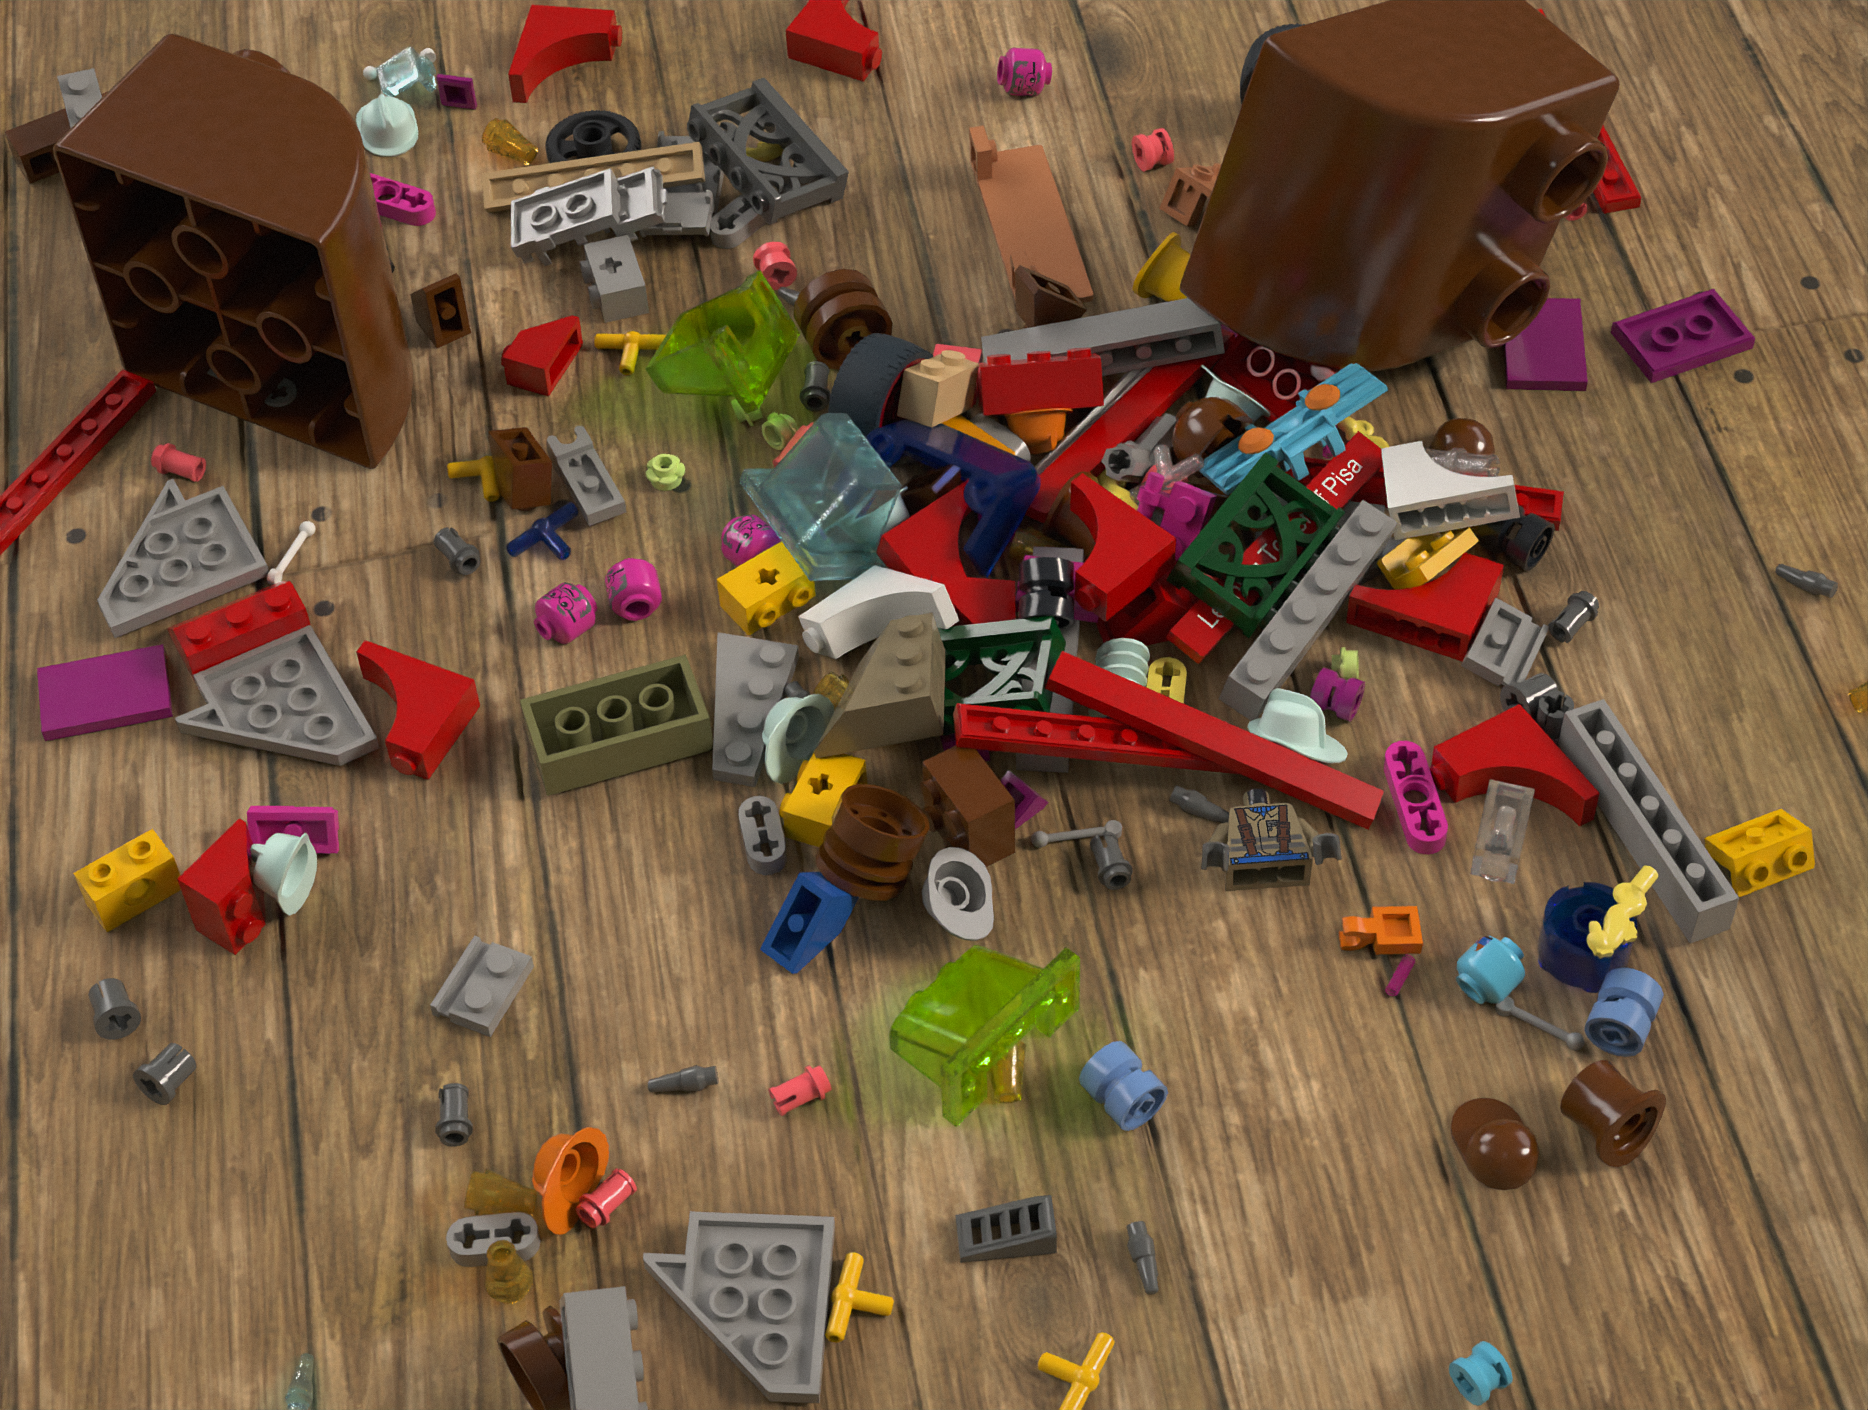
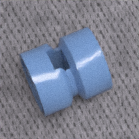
(1624, 1012)
(1117, 1080)

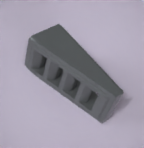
(1017, 1212)

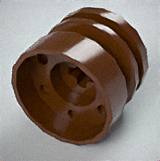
(872, 842)
(538, 1362)

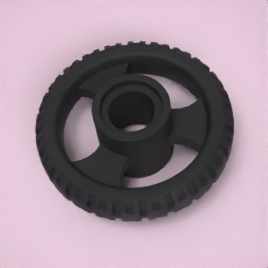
(591, 135)

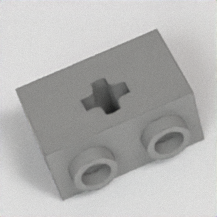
(614, 278)

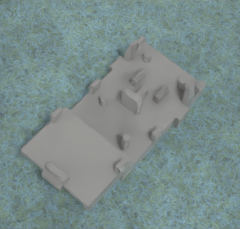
(691, 205)
(585, 208)

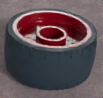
(872, 380)

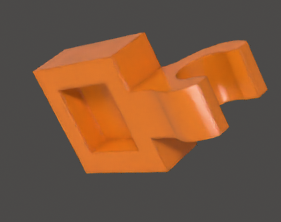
(1389, 928)

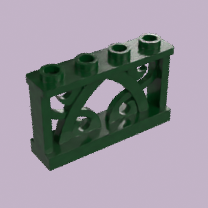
(1257, 494)
(1014, 645)

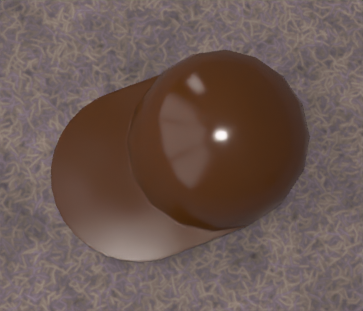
(1495, 1143)

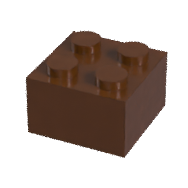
(968, 804)

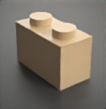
(938, 388)

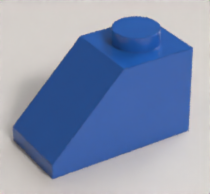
(807, 921)

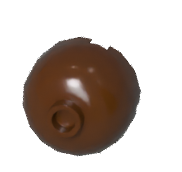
(1207, 427)

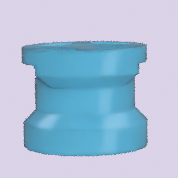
(1480, 1373)

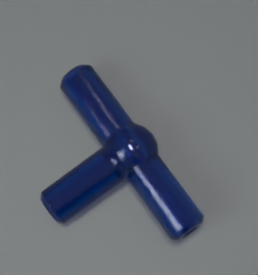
(544, 531)

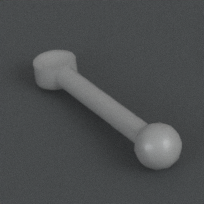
(1040, 839)
(1573, 1040)

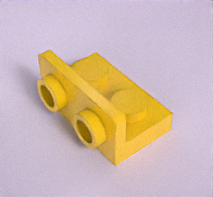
(1423, 557)
(1763, 851)

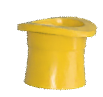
(1163, 271)

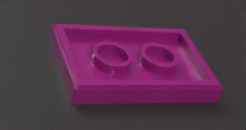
(1682, 335)
(1549, 350)
(104, 692)

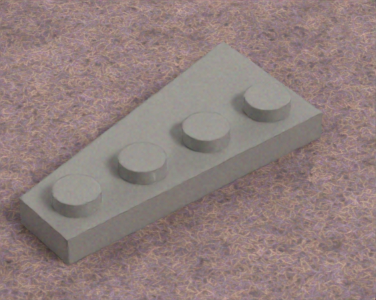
(748, 685)

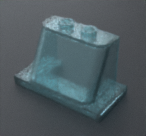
(827, 499)

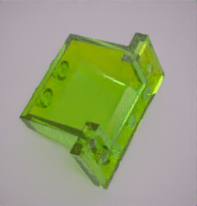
(727, 346)
(977, 1016)

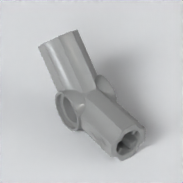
(1133, 459)

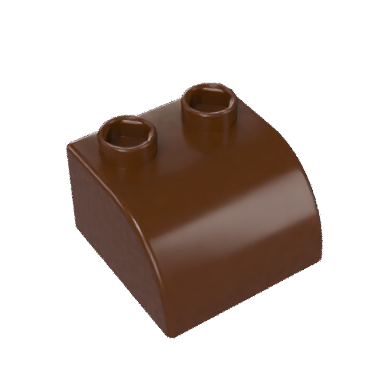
(1400, 181)
(242, 241)

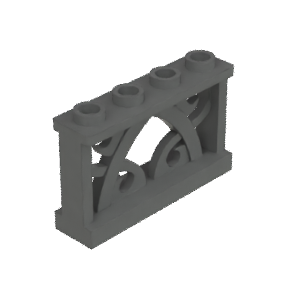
(755, 178)

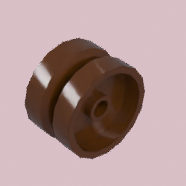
(838, 313)

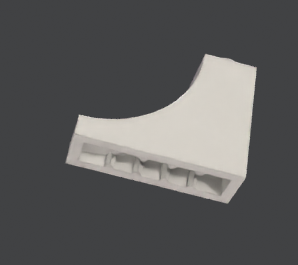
(1436, 500)
(867, 605)

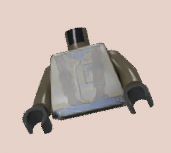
(1266, 845)

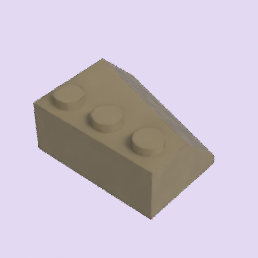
(893, 691)

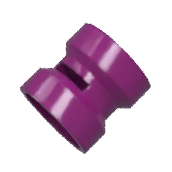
(1338, 693)

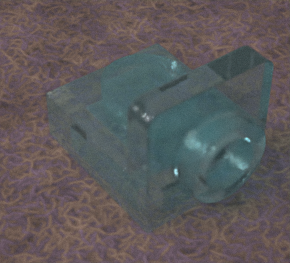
(404, 71)

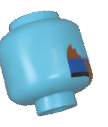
(1490, 969)

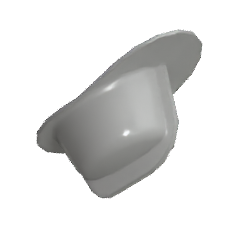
(959, 894)

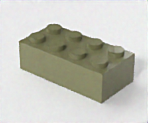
(616, 724)

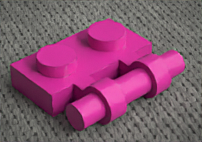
(1185, 509)

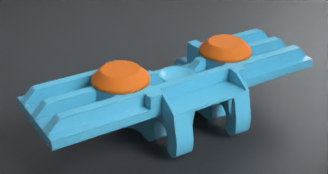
(1297, 430)

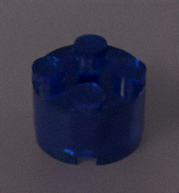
(1564, 935)

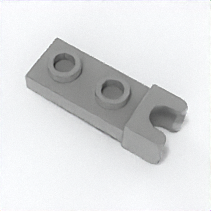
(586, 477)

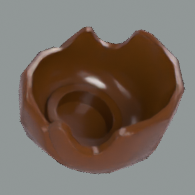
(1463, 434)

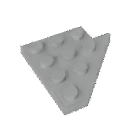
(180, 559)
(283, 702)
(758, 1294)

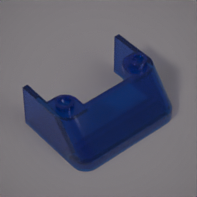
(997, 487)

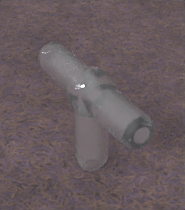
(1172, 473)

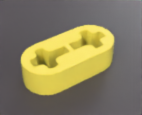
(1171, 667)

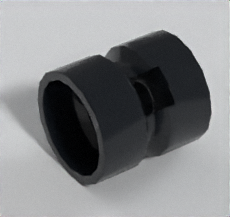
(1520, 538)
(1046, 589)

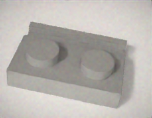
(1504, 645)
(482, 986)

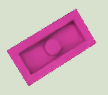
(317, 822)

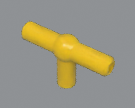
(631, 344)
(483, 467)
(847, 1297)
(1083, 1377)

